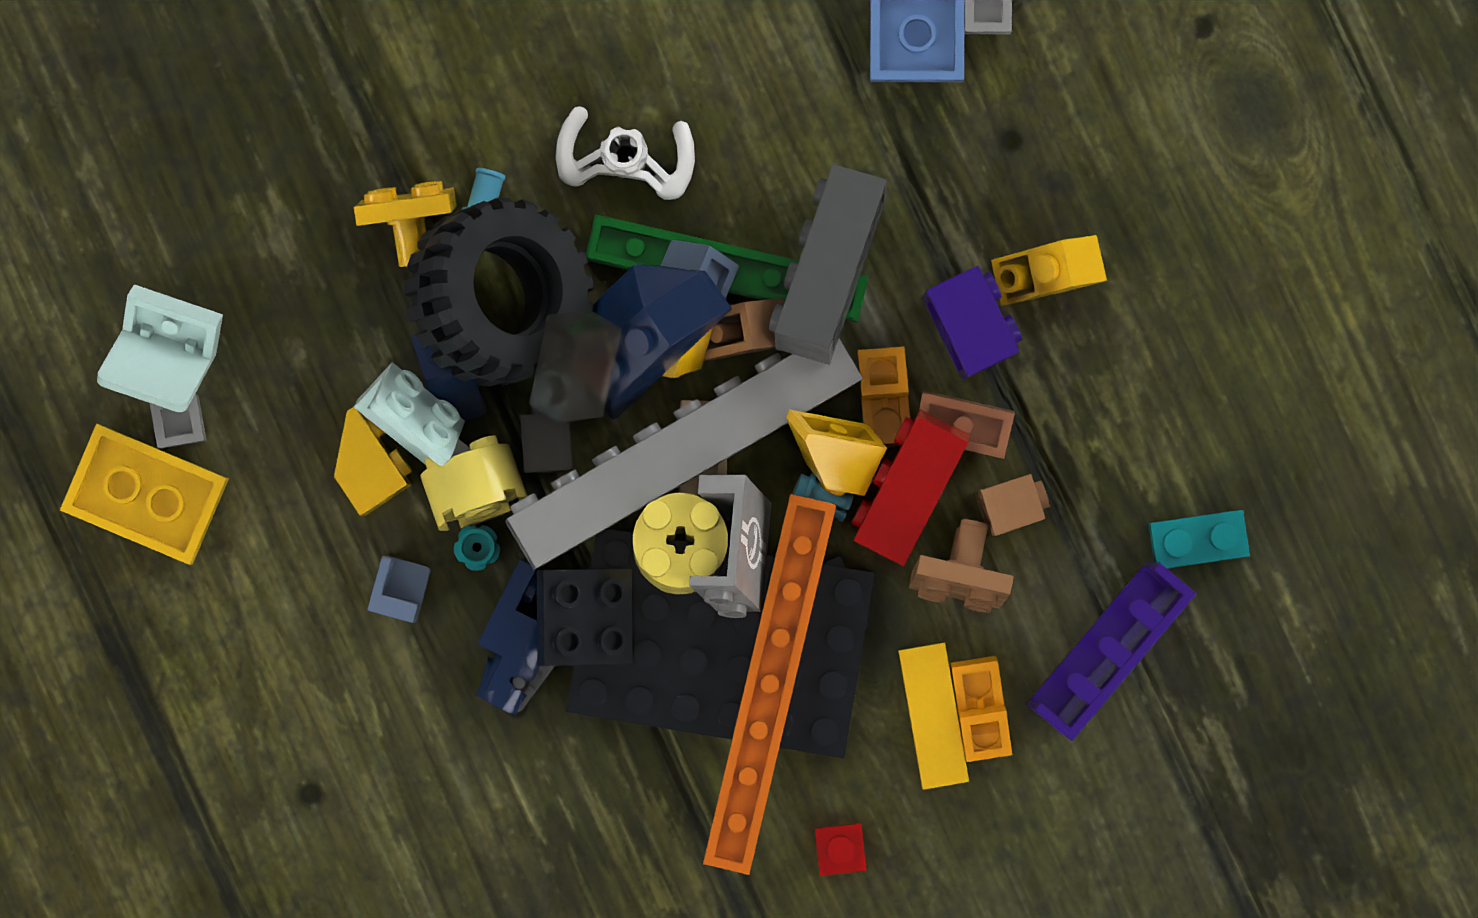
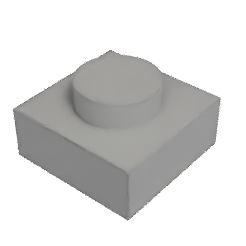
(988, 17)
(178, 428)

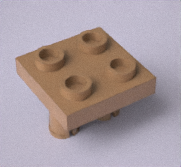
(962, 575)

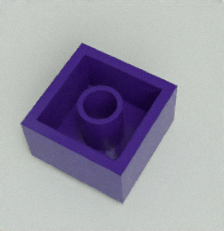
(972, 322)

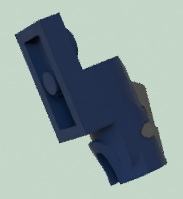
(512, 635)

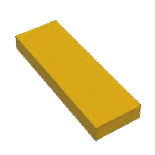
(933, 715)

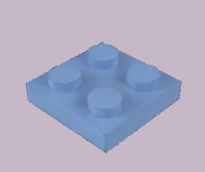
(917, 40)

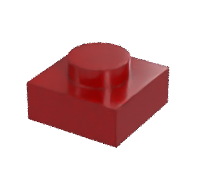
(840, 849)

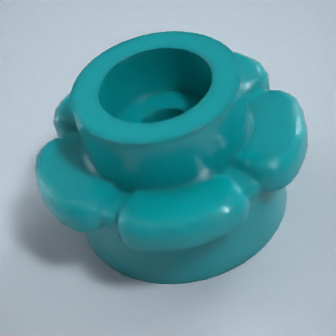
(464, 547)

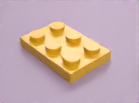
(144, 494)

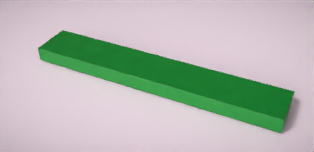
(758, 276)

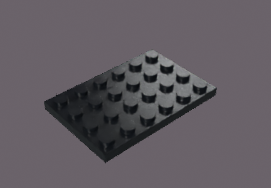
(696, 663)

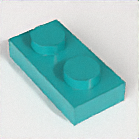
(1199, 539)

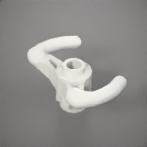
(578, 172)

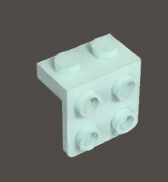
(161, 350)
(412, 415)

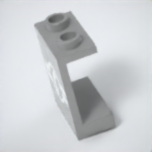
(750, 515)

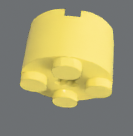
(473, 484)
(679, 515)

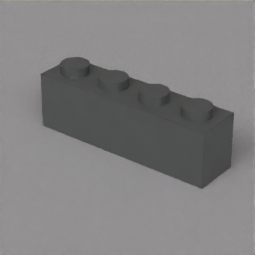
(829, 265)

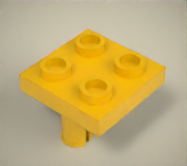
(405, 212)

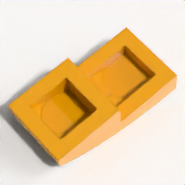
(884, 391)
(981, 708)

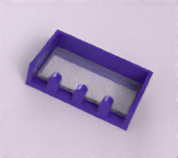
(1110, 649)

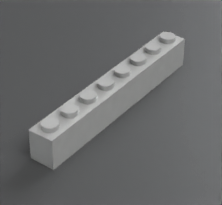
(676, 453)

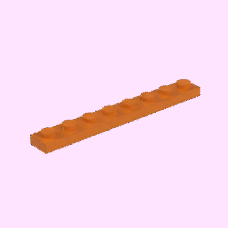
(769, 684)

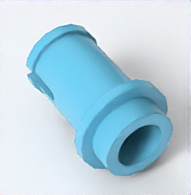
(486, 186)
(809, 487)

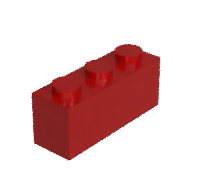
(909, 486)

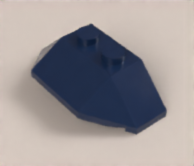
(660, 318)

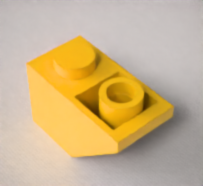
(1049, 269)
(366, 467)

